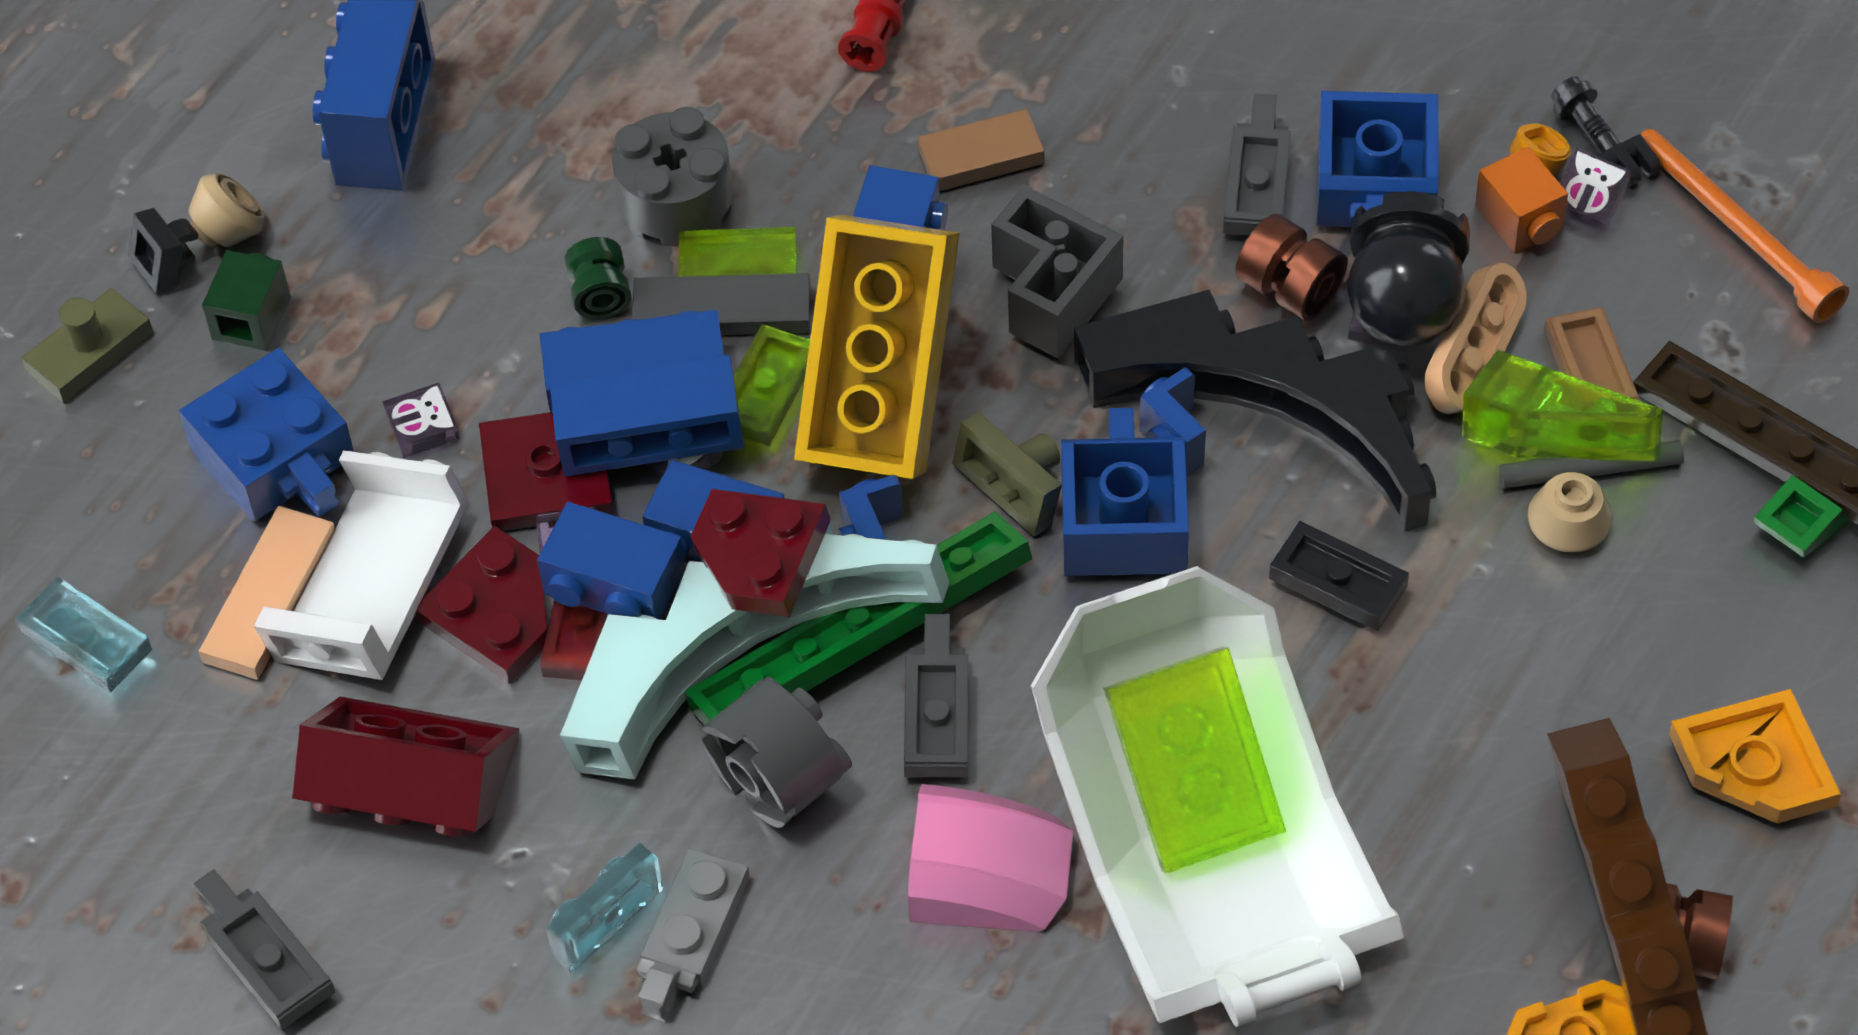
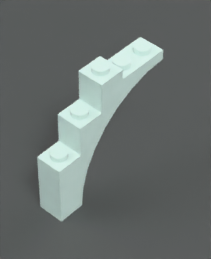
(648, 662)

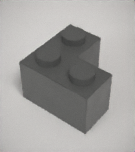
(1060, 267)

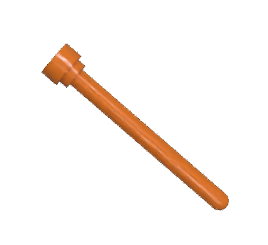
(1818, 292)

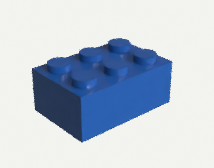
(374, 91)

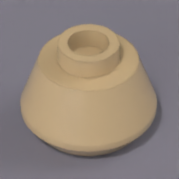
(224, 211)
(1570, 513)

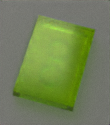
(1194, 759)

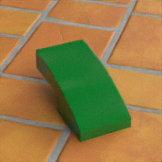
(1800, 517)

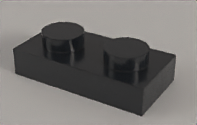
(1338, 575)

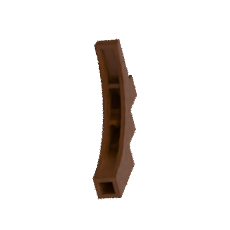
(1628, 880)

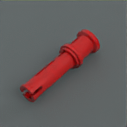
(873, 27)

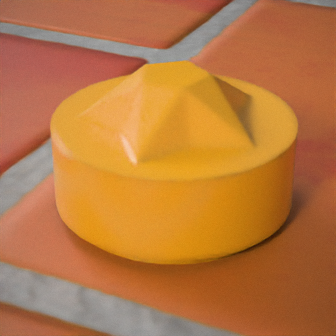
(1545, 143)

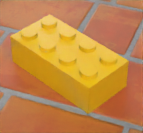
(876, 346)

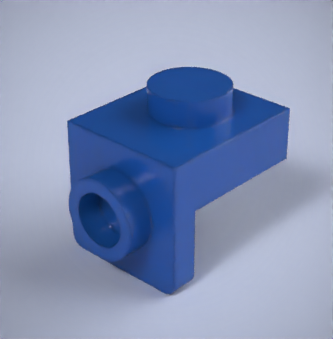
(1165, 414)
(869, 506)

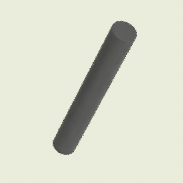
(1543, 470)

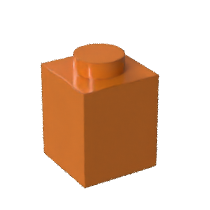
(1521, 200)

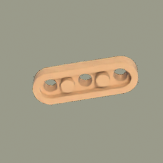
(1484, 325)

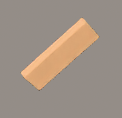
(272, 579)

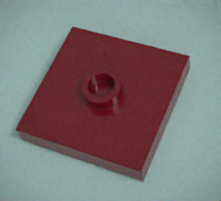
(528, 476)

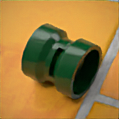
(597, 278)

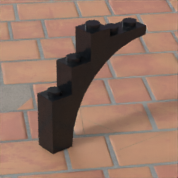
(1346, 401)

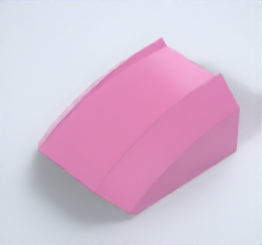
(986, 861)

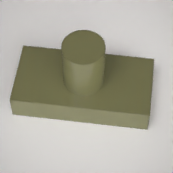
(87, 343)
(1010, 473)

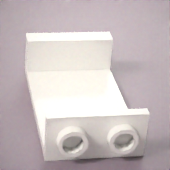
(370, 568)

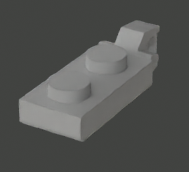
(689, 929)

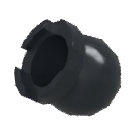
(1407, 267)

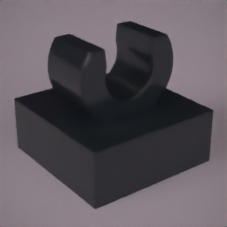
(160, 248)

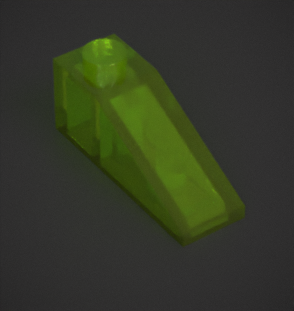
(1554, 415)

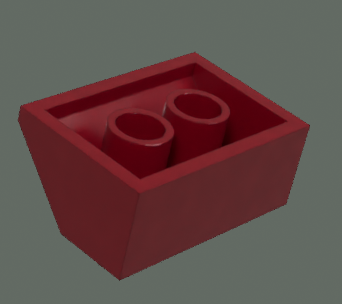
(403, 765)

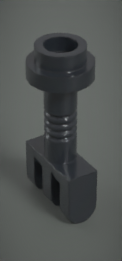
(1574, 100)

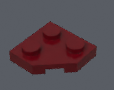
(759, 547)
(491, 605)

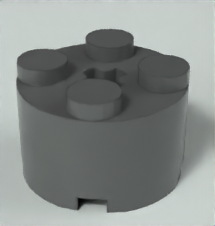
(672, 175)
(774, 750)

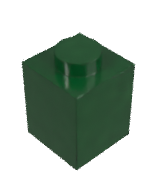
(246, 300)

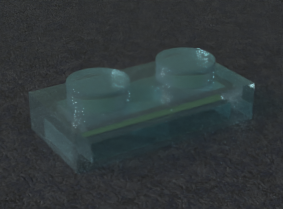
(84, 634)
(617, 896)

